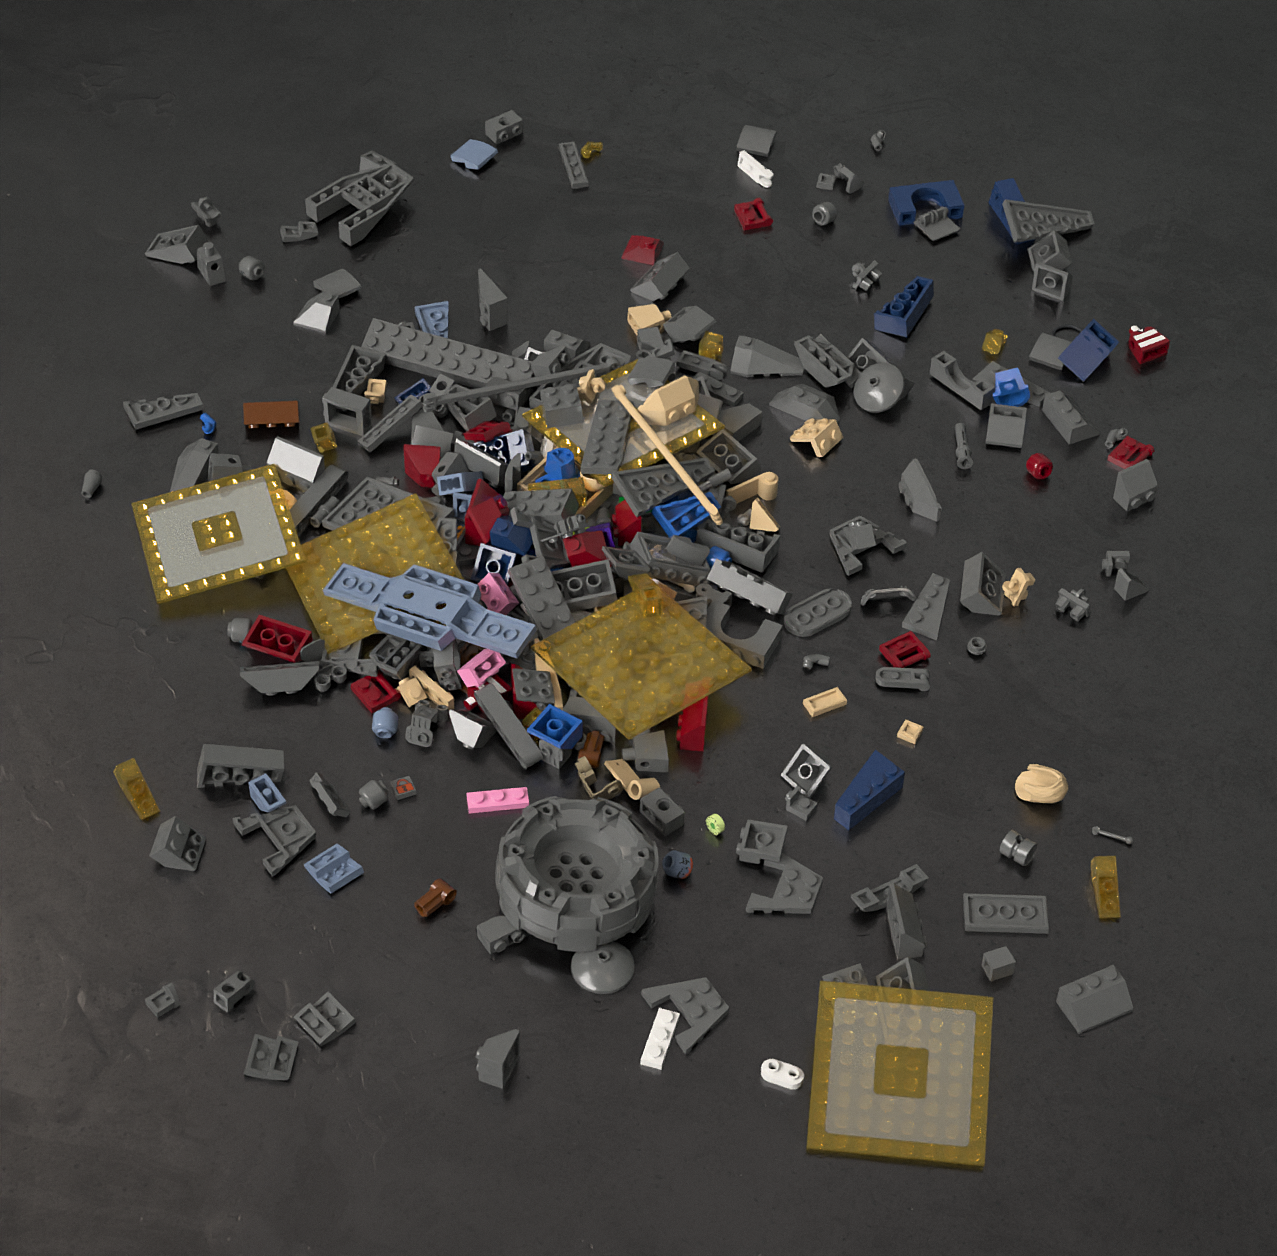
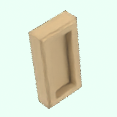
(825, 702)

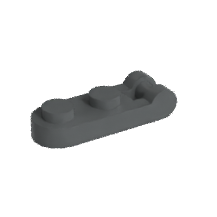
(903, 678)

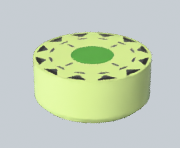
(715, 824)

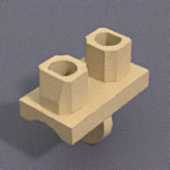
(590, 386)
(1017, 587)

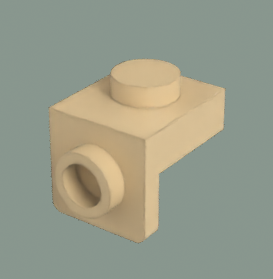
(376, 390)
(411, 691)

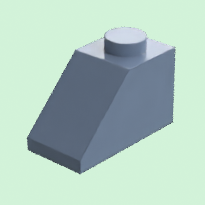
(460, 504)
(265, 794)

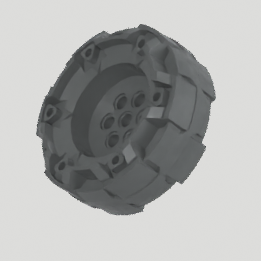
(576, 872)

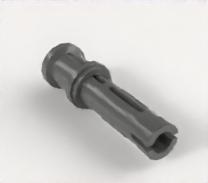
(963, 451)

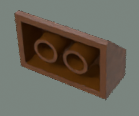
(271, 413)

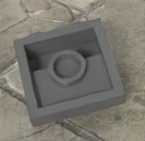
(761, 841)

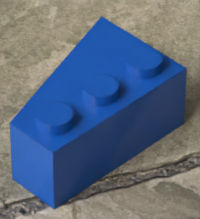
(683, 515)

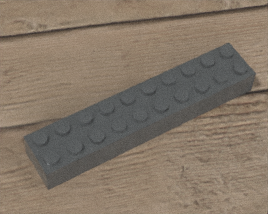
(439, 355)

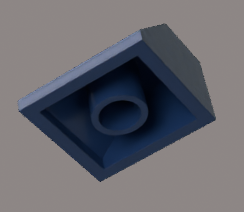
(511, 537)
(493, 560)

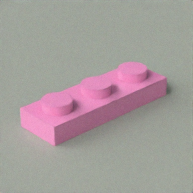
(497, 800)

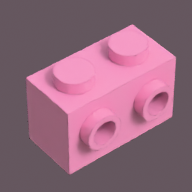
(497, 594)
(481, 667)

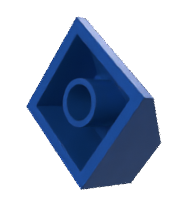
(557, 728)

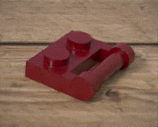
(748, 216)
(486, 431)
(1127, 450)
(902, 646)
(371, 695)

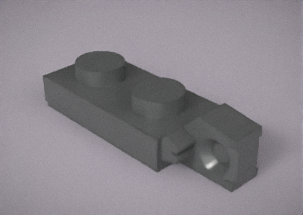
(329, 795)

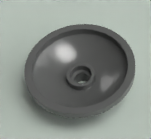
(884, 392)
(606, 974)

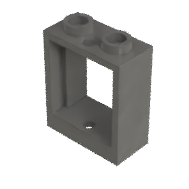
(359, 404)
(446, 666)

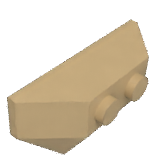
(671, 402)

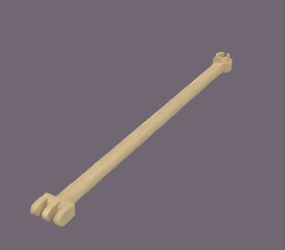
(619, 392)

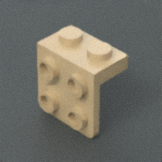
(821, 433)

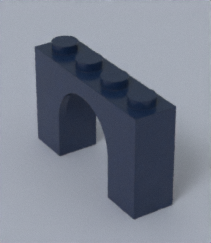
(942, 193)

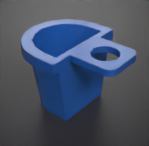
(1010, 388)
(560, 465)

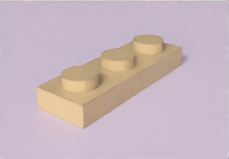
(432, 688)

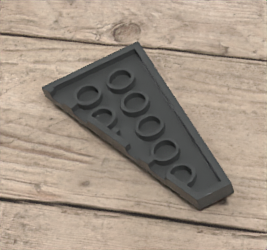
(1036, 221)
(656, 484)

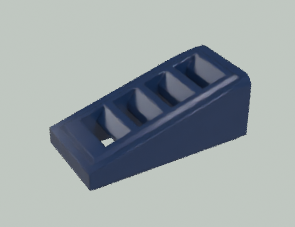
(420, 387)

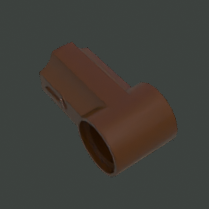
(592, 748)
(438, 894)

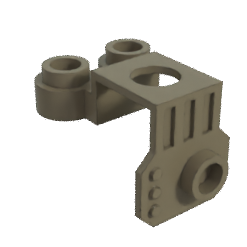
(588, 777)

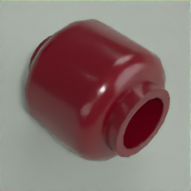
(1039, 466)

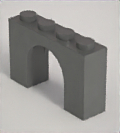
(752, 650)

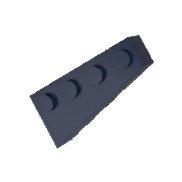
(1004, 190)
(906, 308)
(868, 790)

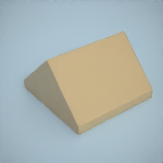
(761, 518)

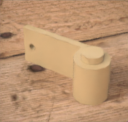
(763, 485)
(631, 782)

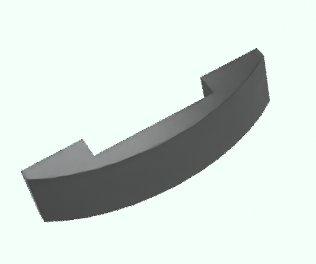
(876, 899)

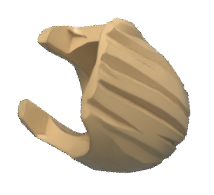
(1041, 785)

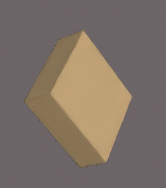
(910, 731)

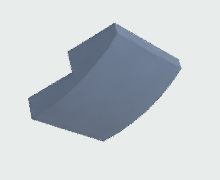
(474, 154)
(333, 868)

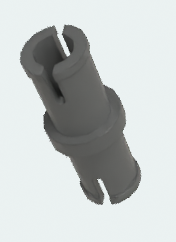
(323, 511)

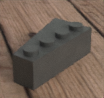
(357, 370)

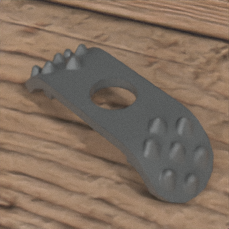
(904, 591)

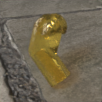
(588, 147)

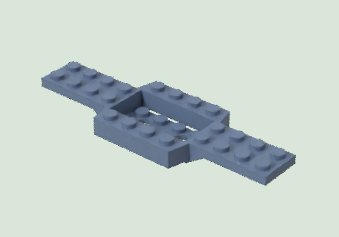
(462, 614)

